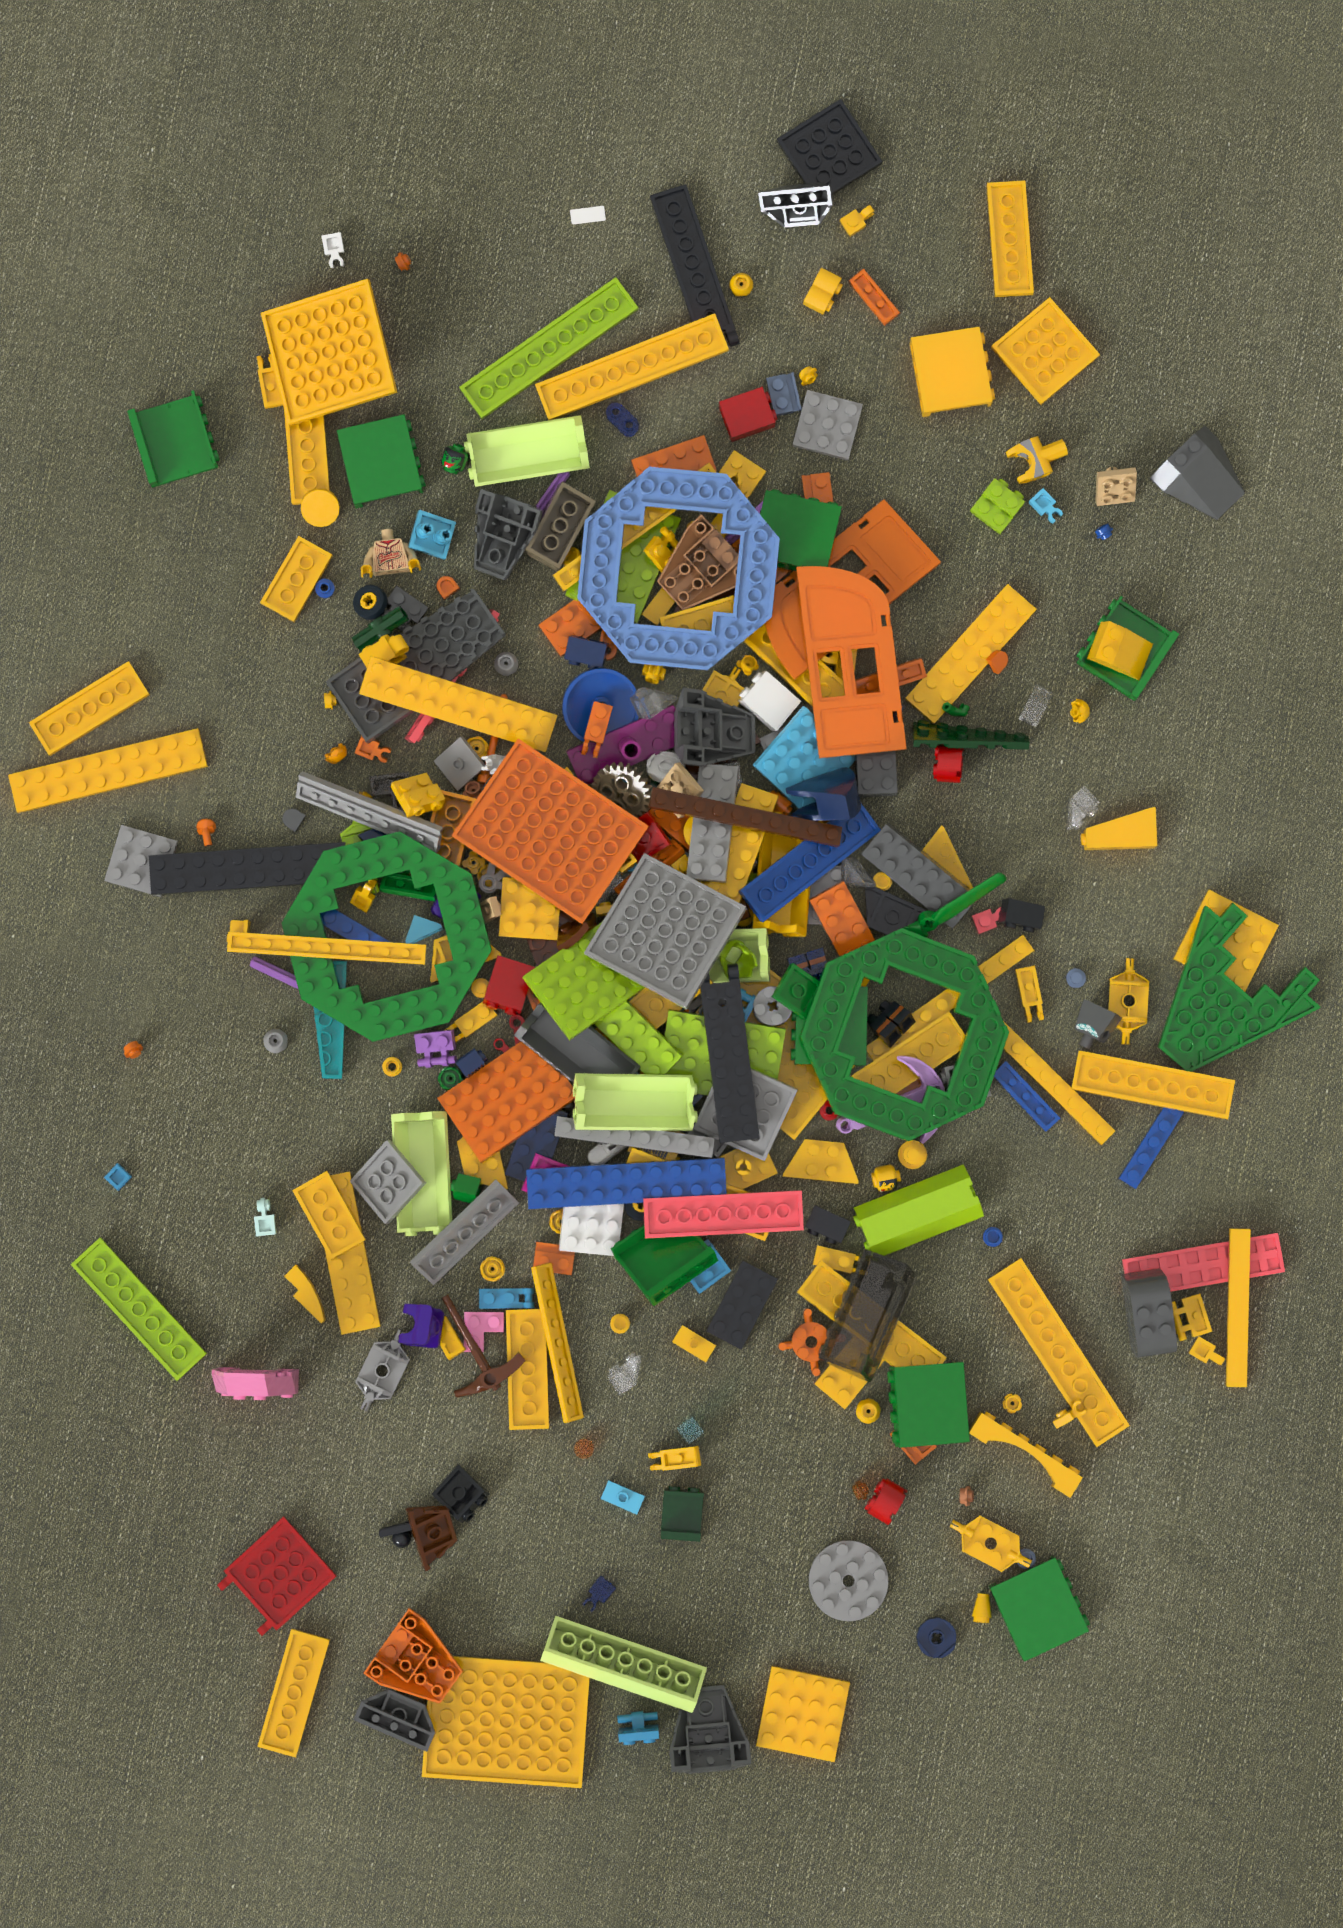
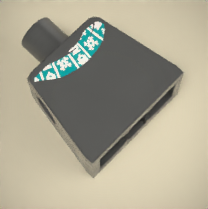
(1095, 1023)

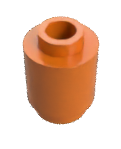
(783, 804)

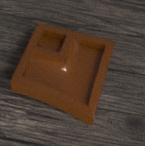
(572, 932)

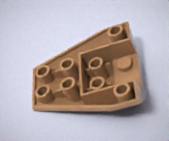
(699, 566)

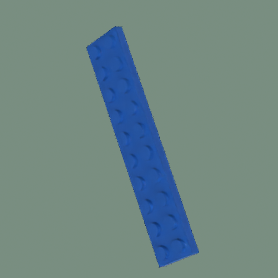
(623, 1182)

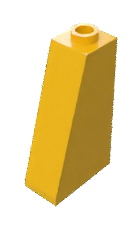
(1127, 832)

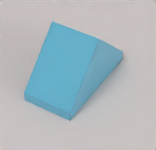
(421, 929)

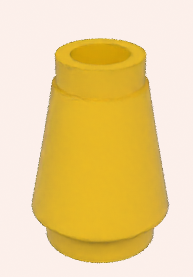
(982, 1609)

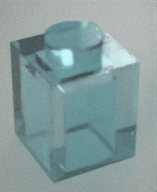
(690, 1429)

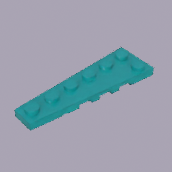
(331, 1034)

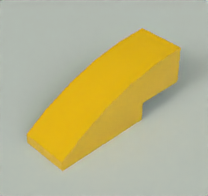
(306, 1293)

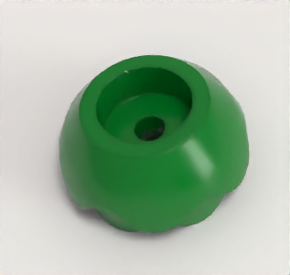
(447, 1072)

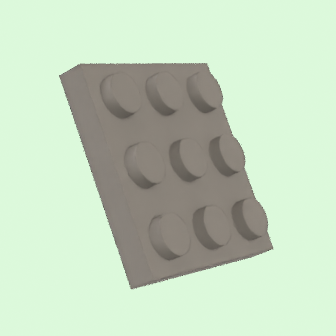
(827, 425)
(131, 858)
(387, 1182)

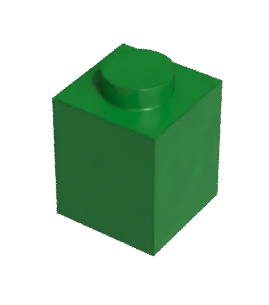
(466, 1188)

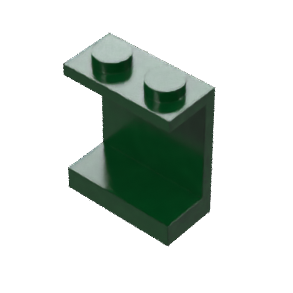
(682, 1514)

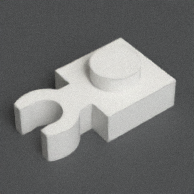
(333, 246)
(492, 762)

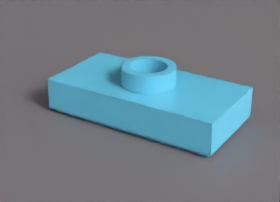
(622, 1497)

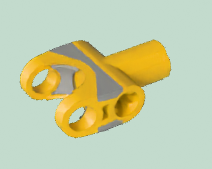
(1037, 457)

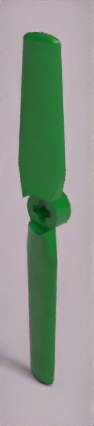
(954, 907)

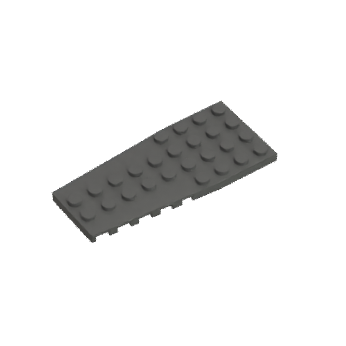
(437, 646)

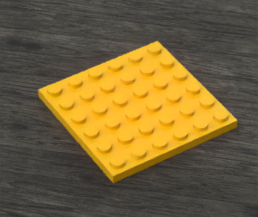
(329, 352)

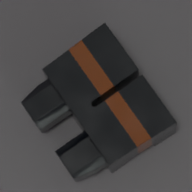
(890, 1022)

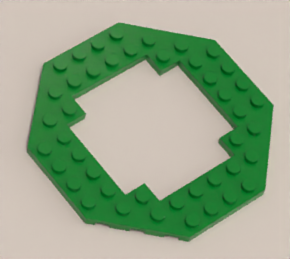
(459, 912)
(832, 1010)

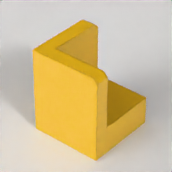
(239, 926)

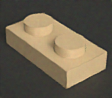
(490, 908)

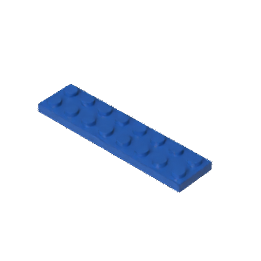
(805, 866)

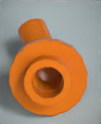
(205, 828)

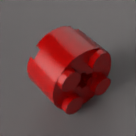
(949, 764)
(886, 1501)

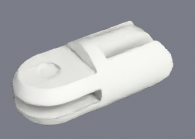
(603, 1152)

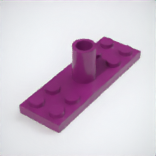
(646, 735)

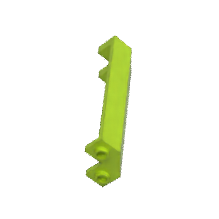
(918, 1211)

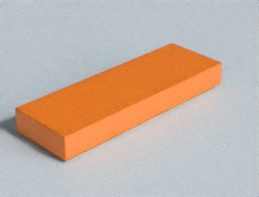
(874, 297)

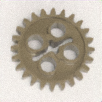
(623, 792)

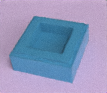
(118, 1177)

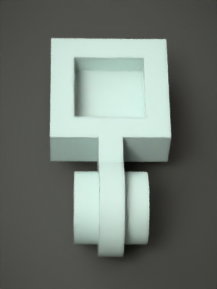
(266, 1223)

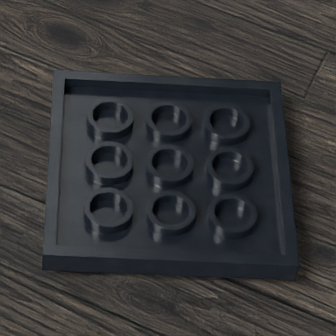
(830, 148)

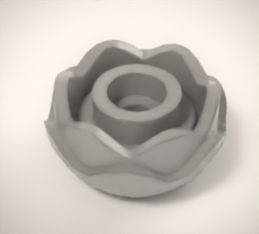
(503, 669)
(280, 1045)

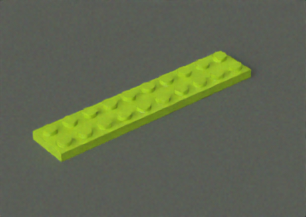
(548, 348)

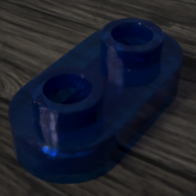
(621, 419)

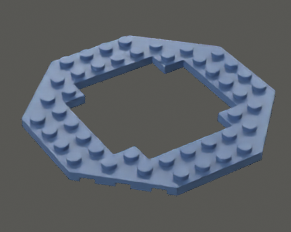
(754, 577)

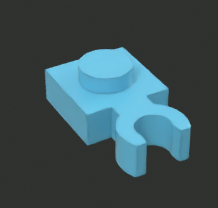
(1043, 503)

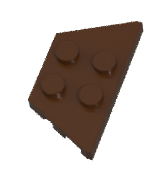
(431, 1531)

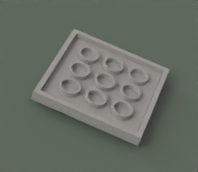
(772, 1104)

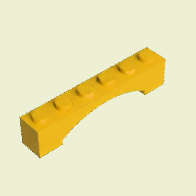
(1063, 1478)

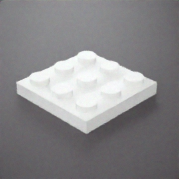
(591, 1228)

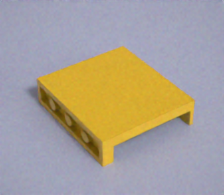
(951, 370)

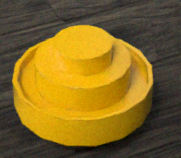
(912, 1154)

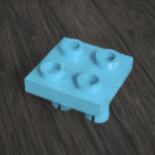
(431, 534)

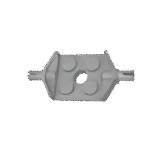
(378, 1387)

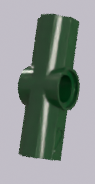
(379, 627)

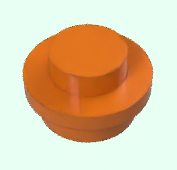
(403, 261)
(133, 1050)

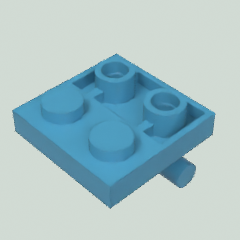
(711, 1274)
(638, 1731)

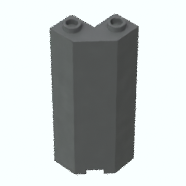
(583, 1054)

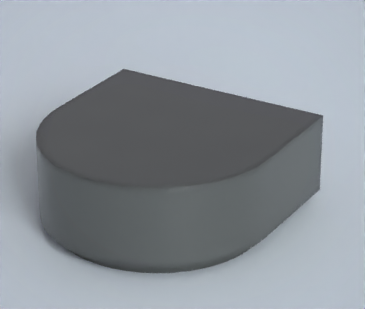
(293, 819)

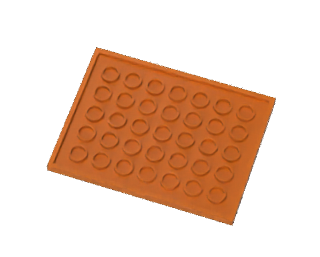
(550, 831)

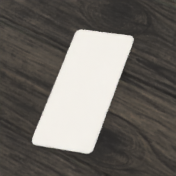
(587, 215)

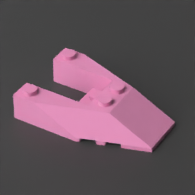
(255, 1383)

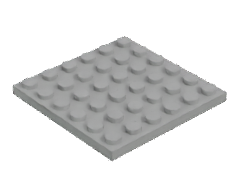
(665, 931)

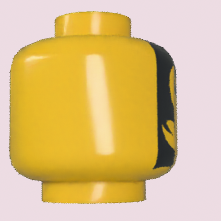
(885, 1178)

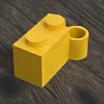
(387, 648)

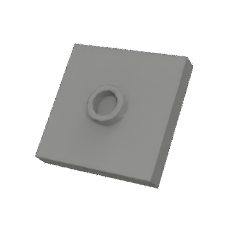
(459, 763)

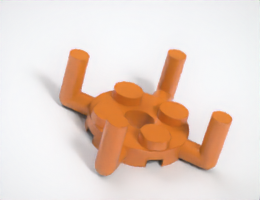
(799, 1338)

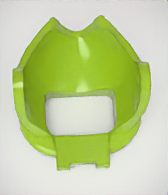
(745, 962)

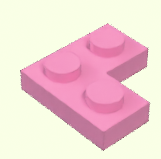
(482, 1322)

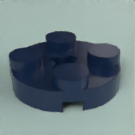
(935, 1649)

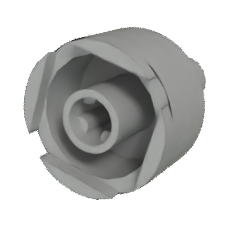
(762, 1011)

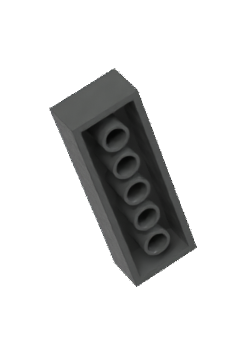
(915, 871)

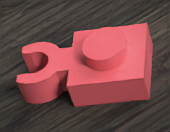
(986, 920)

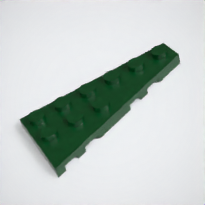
(965, 738)

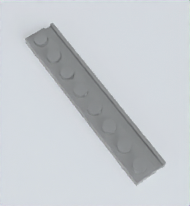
(366, 810)

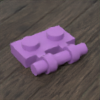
(433, 1042)

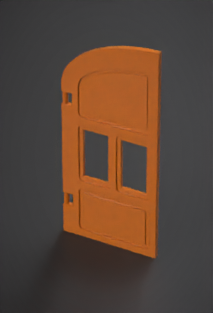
(887, 550)
(842, 615)

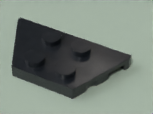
(888, 912)

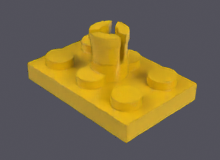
(743, 473)
(746, 1170)

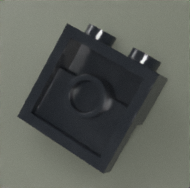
(461, 1494)

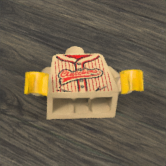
(389, 556)

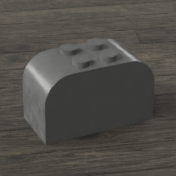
(1149, 1313)

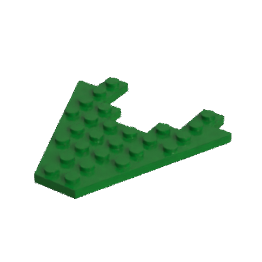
(1212, 1012)

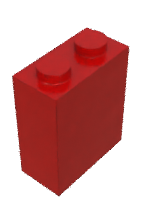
(747, 414)
(506, 986)

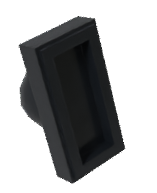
(400, 1534)

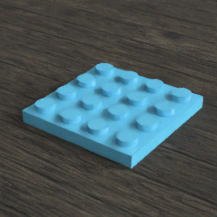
(795, 757)

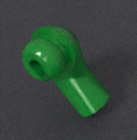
(954, 711)

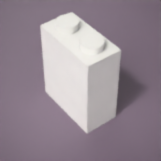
(768, 700)

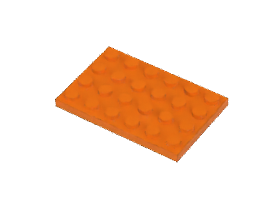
(506, 1100)

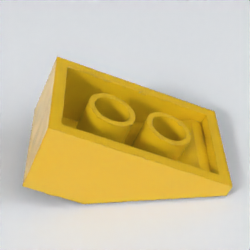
(1120, 649)

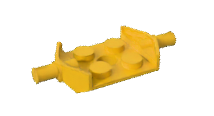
(1133, 985)
(1007, 1548)

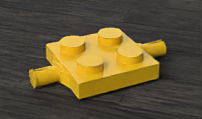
(724, 687)

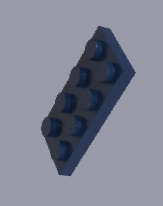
(537, 1140)

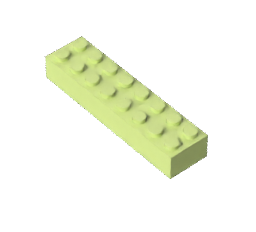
(624, 1664)

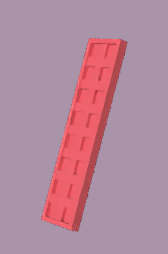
(1209, 1263)

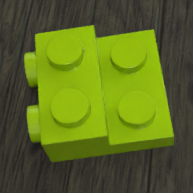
(998, 505)

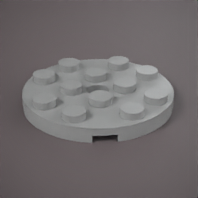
(844, 1601)

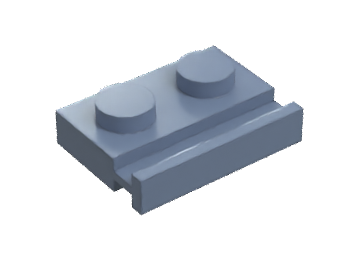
(783, 394)

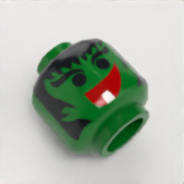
(454, 458)

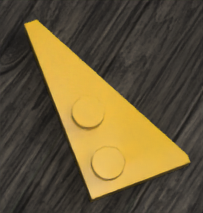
(943, 852)

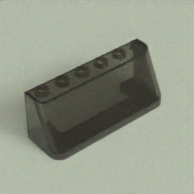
(867, 1315)

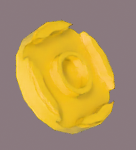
(320, 507)

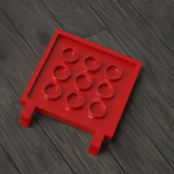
(279, 1574)

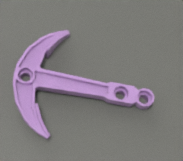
(927, 1077)

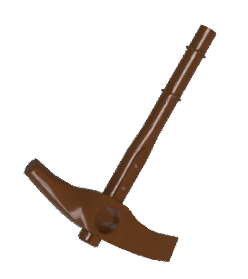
(490, 1376)

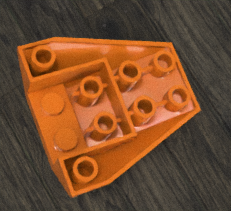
(415, 1661)

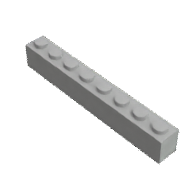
(644, 1139)

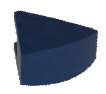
(834, 794)

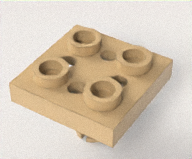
(1115, 482)
(681, 781)

